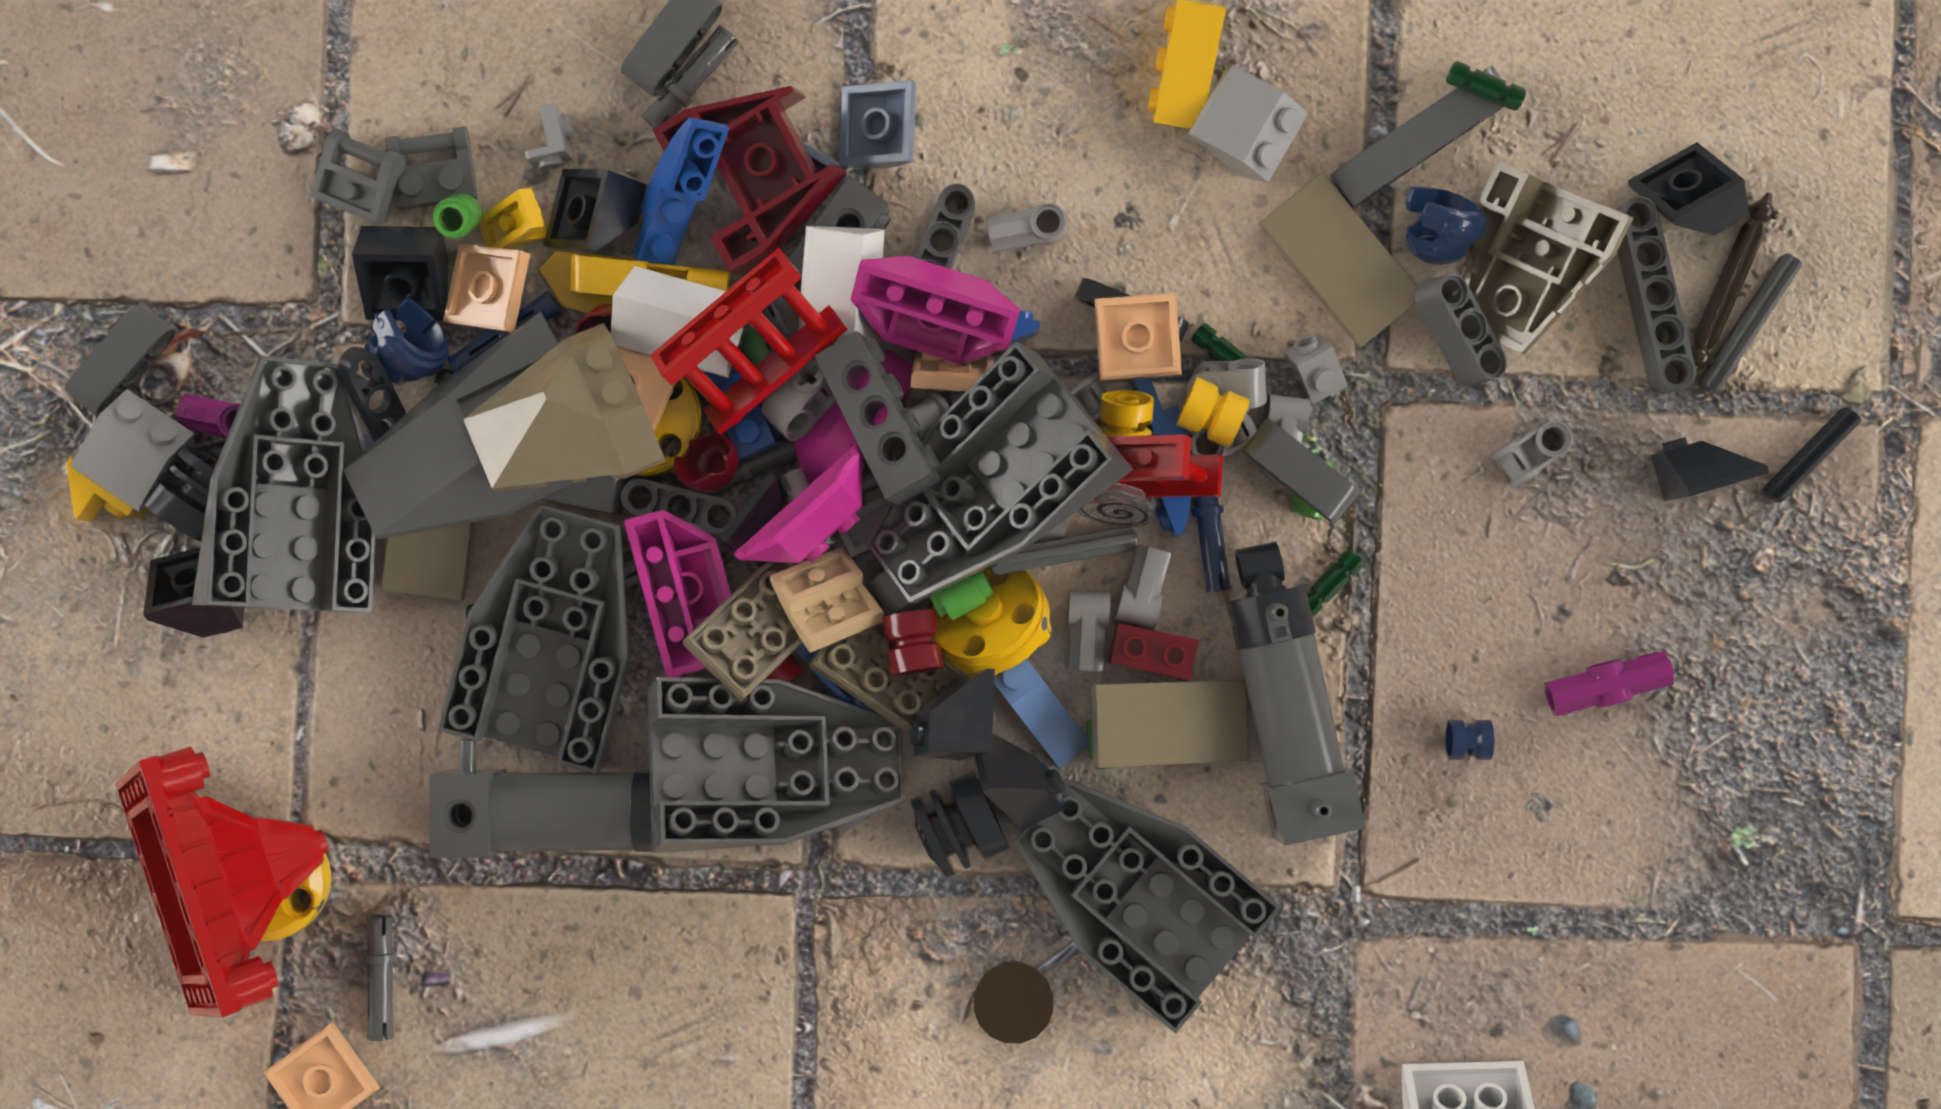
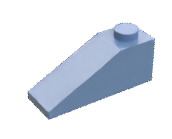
(1041, 712)

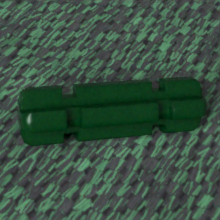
(1486, 85)
(1219, 348)
(1334, 580)

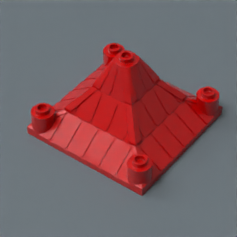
(213, 878)

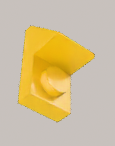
(513, 222)
(89, 498)

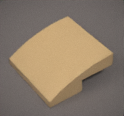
(826, 599)

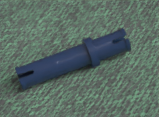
(544, 303)
(1212, 543)

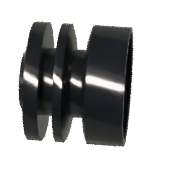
(186, 503)
(958, 824)

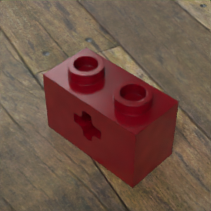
(1153, 651)

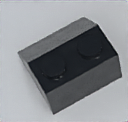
(401, 265)

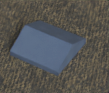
(877, 125)

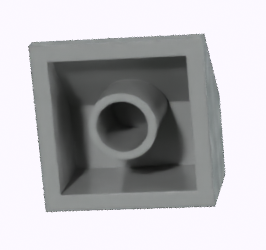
(1247, 124)
(131, 449)

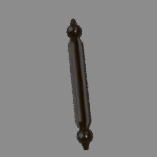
(1731, 280)

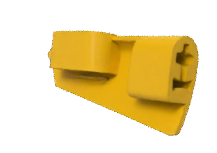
(590, 280)

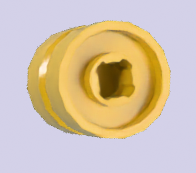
(1126, 413)
(1215, 413)

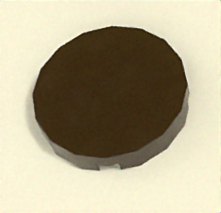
(1013, 1002)

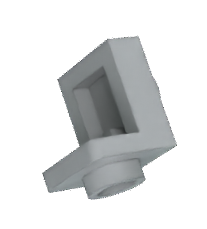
(557, 130)
(1316, 367)

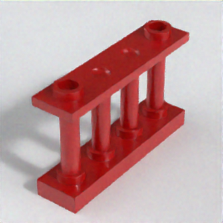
(725, 317)
(1167, 468)

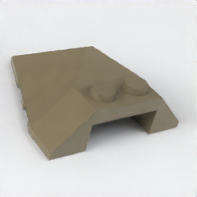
(1537, 253)
(565, 419)

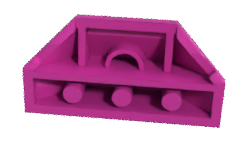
(934, 308)
(831, 433)
(812, 516)
(680, 582)

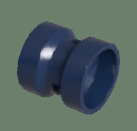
(1469, 739)

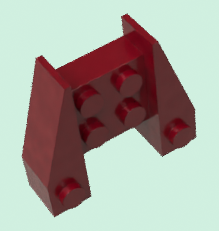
(764, 171)

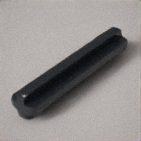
(1812, 454)

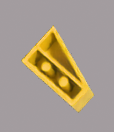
(1186, 62)

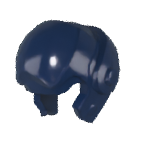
(1444, 225)
(411, 353)

